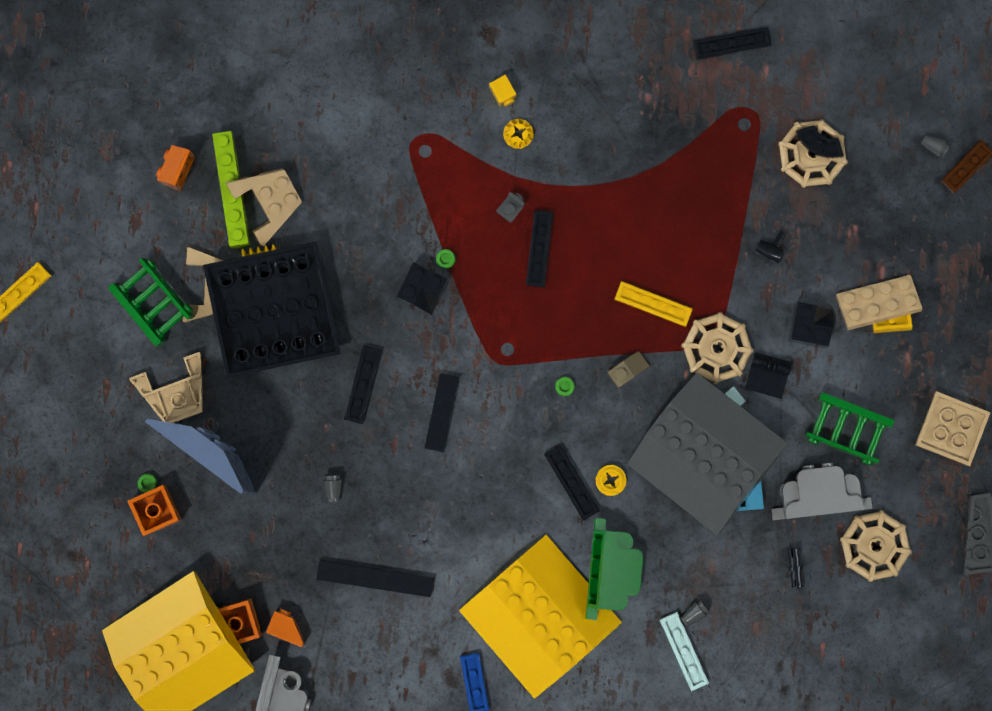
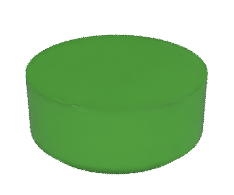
(445, 259)
(564, 386)
(147, 482)

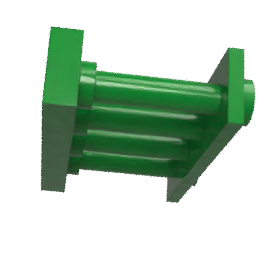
(132, 305)
(863, 416)

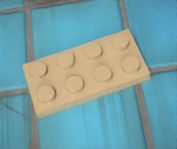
(879, 302)

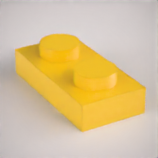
(897, 324)

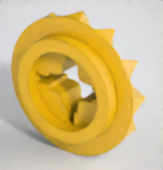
(516, 142)
(620, 482)

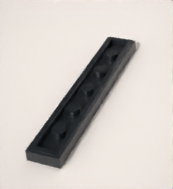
(375, 578)

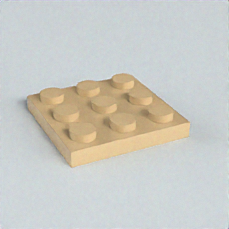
(952, 428)

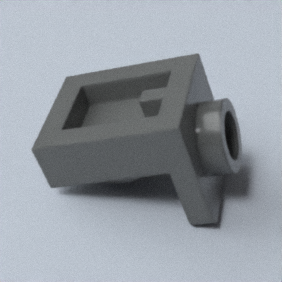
(511, 207)

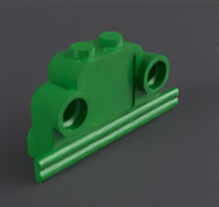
(613, 570)

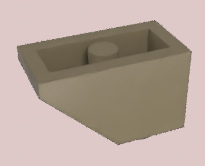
(628, 369)

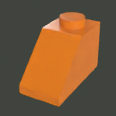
(285, 628)

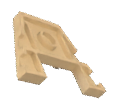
(274, 195)
(198, 258)
(177, 399)

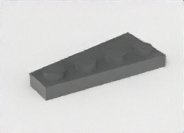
(979, 535)

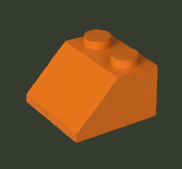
(176, 167)

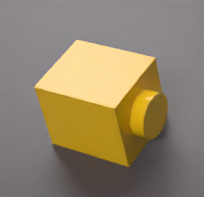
(503, 91)

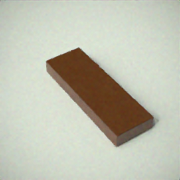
(967, 167)

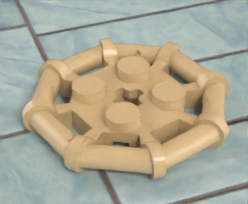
(805, 161)
(727, 342)
(875, 534)

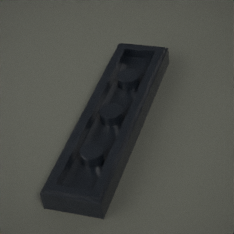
(732, 43)
(539, 248)
(362, 384)
(441, 413)
(571, 482)

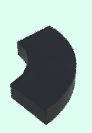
(818, 144)

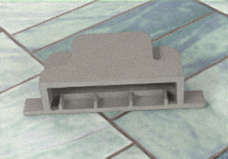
(820, 493)
(281, 689)

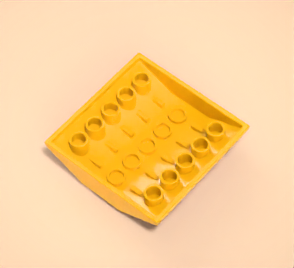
(538, 616)
(176, 649)

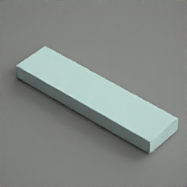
(684, 651)

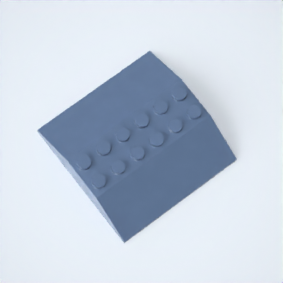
(209, 451)

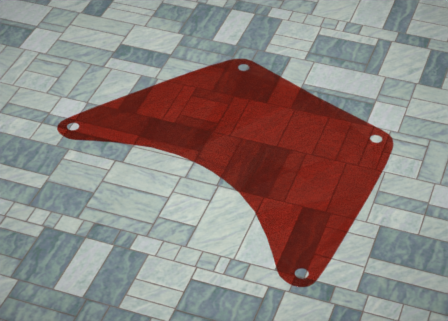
(659, 230)

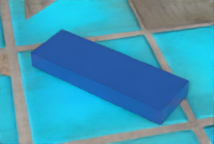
(474, 682)

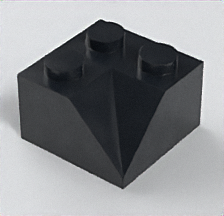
(422, 288)
(811, 325)

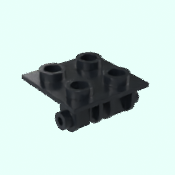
(768, 375)

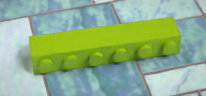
(233, 208)

